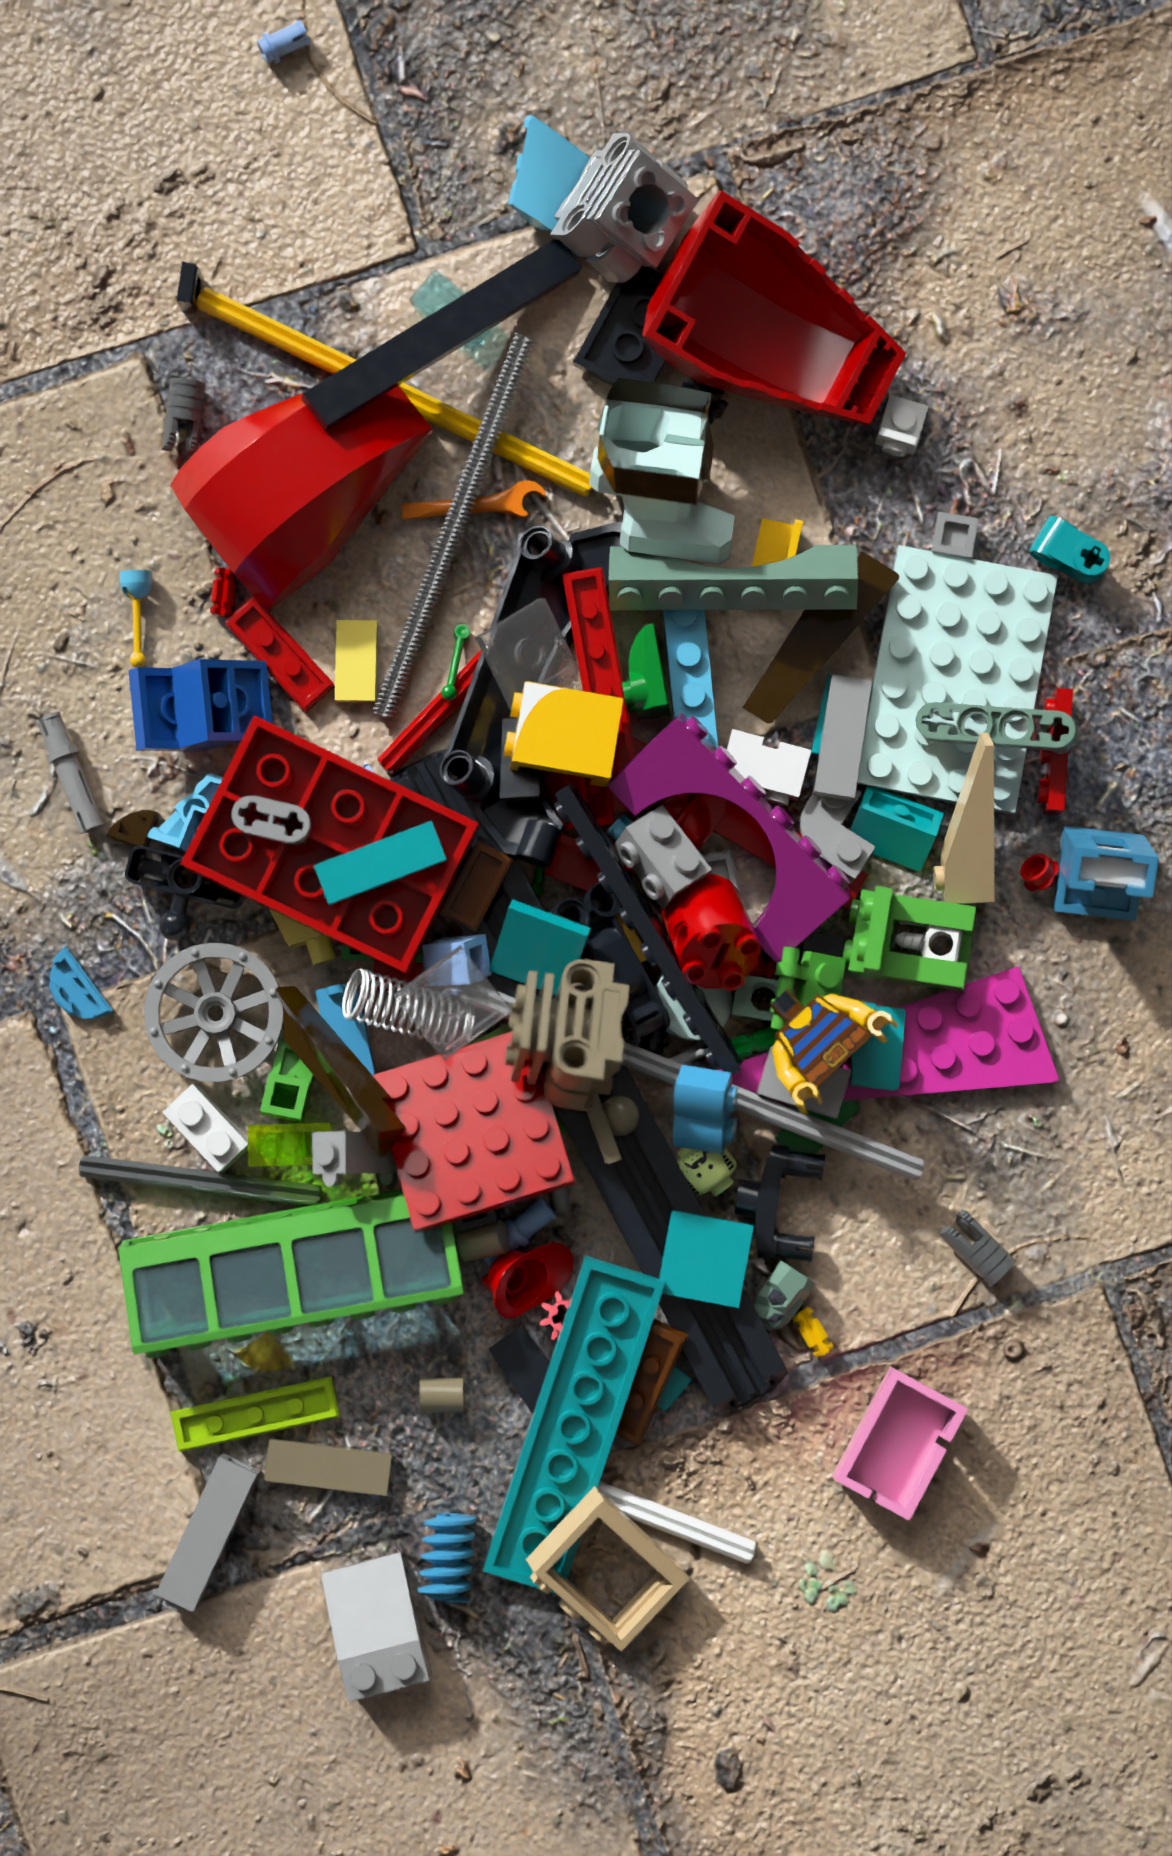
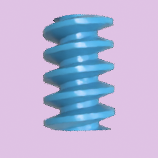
(447, 1556)

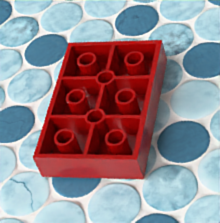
(346, 812)

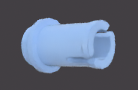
(283, 42)

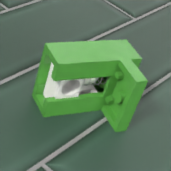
(872, 946)

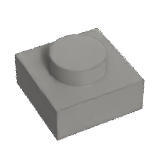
(954, 535)

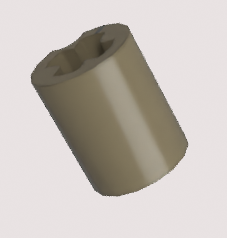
(483, 1241)
(442, 1395)

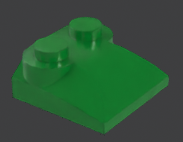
(647, 687)

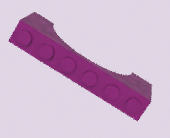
(687, 762)

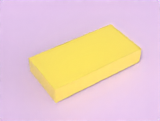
(356, 661)

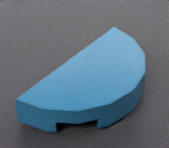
(75, 989)

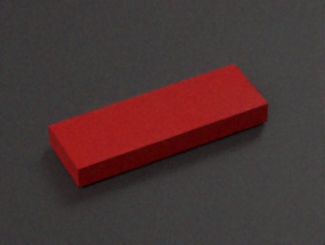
(283, 655)

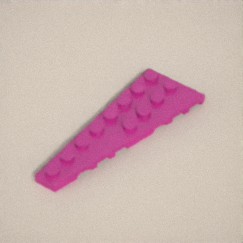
(958, 1043)

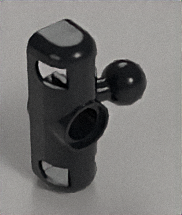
(175, 923)

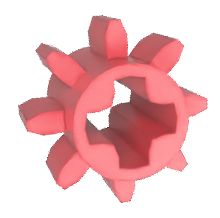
(553, 1310)

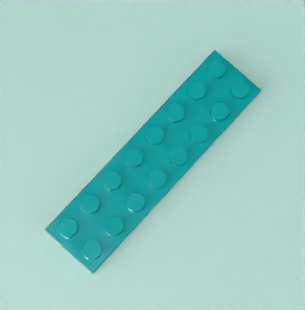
(575, 1413)

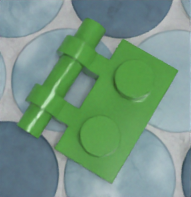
(816, 975)

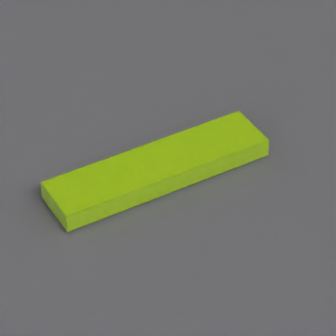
(255, 1414)

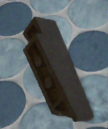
(815, 640)
(339, 1071)

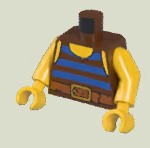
(820, 1039)

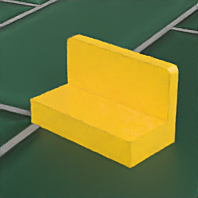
(776, 541)

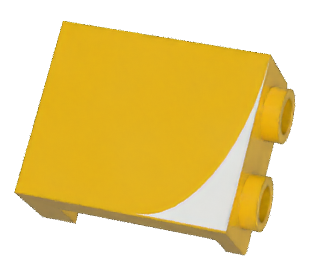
(564, 731)

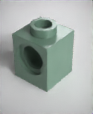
(742, 1004)

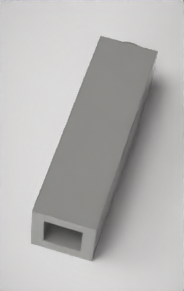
(207, 1534)

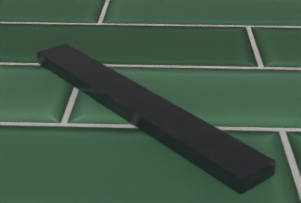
(440, 334)

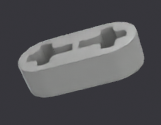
(269, 829)

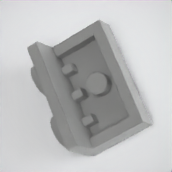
(661, 856)

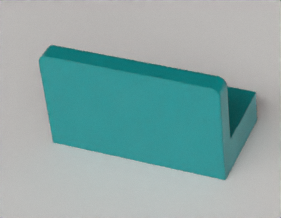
(896, 827)
(879, 1063)

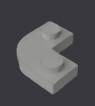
(839, 846)

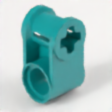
(1067, 548)

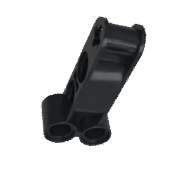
(609, 945)

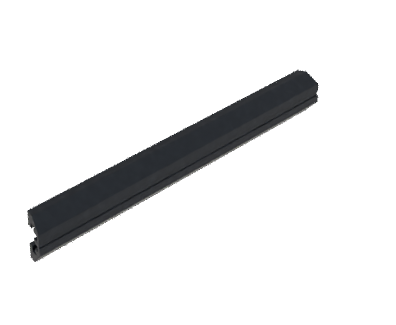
(723, 1342)

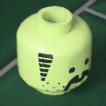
(706, 1170)

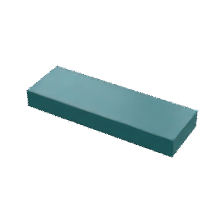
(380, 863)

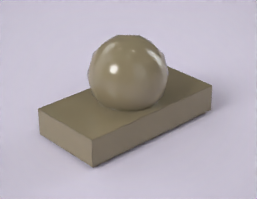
(614, 1117)

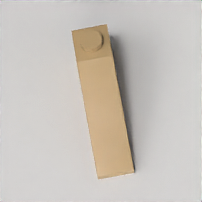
(968, 848)

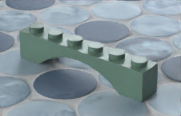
(811, 580)

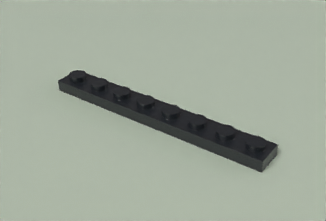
(638, 915)

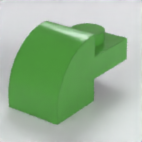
(287, 1086)

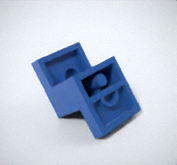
(197, 703)

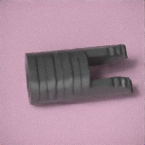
(184, 408)
(985, 1255)

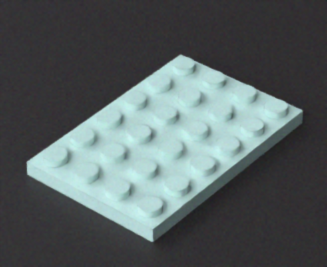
(957, 637)

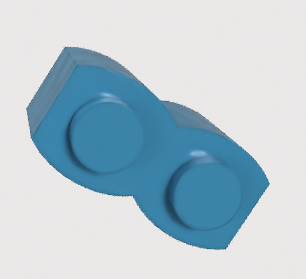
(704, 1109)

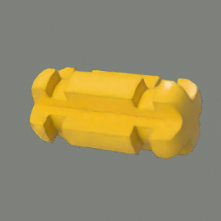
(813, 1332)

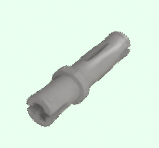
(70, 773)

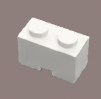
(776, 770)
(207, 1128)

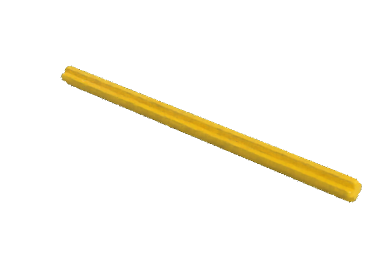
(428, 406)

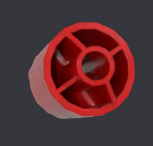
(712, 934)

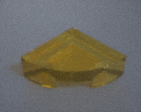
(265, 1354)

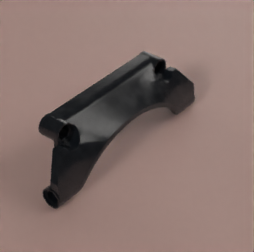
(520, 828)

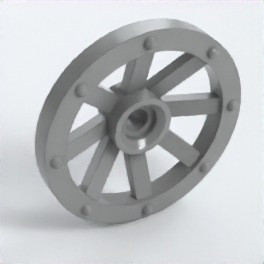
(202, 1007)

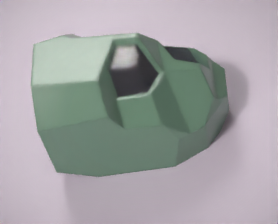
(781, 1296)

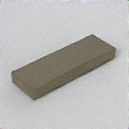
(328, 1467)

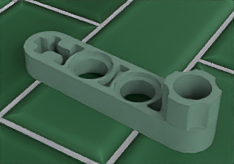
(996, 722)

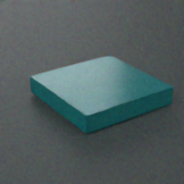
(537, 943)
(705, 1258)

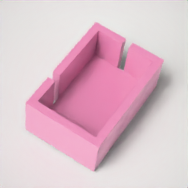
(897, 1443)

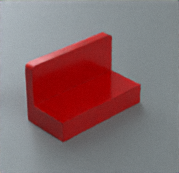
(572, 867)

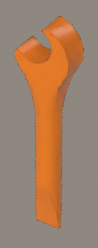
(507, 502)

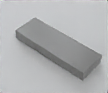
(842, 737)

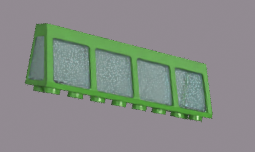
(284, 1272)

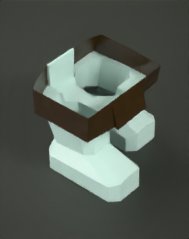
(657, 457)

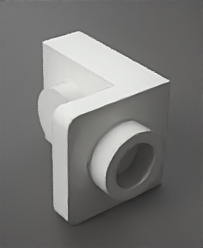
(901, 426)

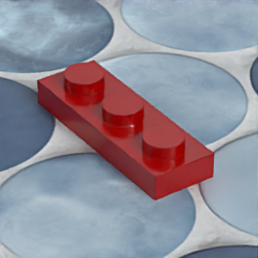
(1052, 789)

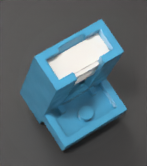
(1103, 872)

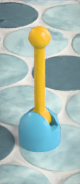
(136, 585)

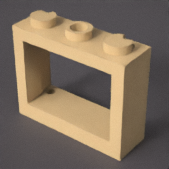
(647, 1601)

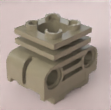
(572, 1033)

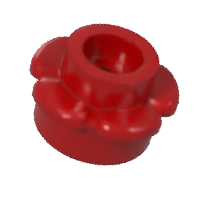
(1039, 872)

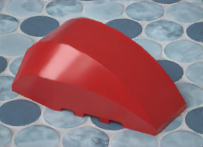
(767, 320)
(287, 494)

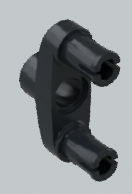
(760, 1202)

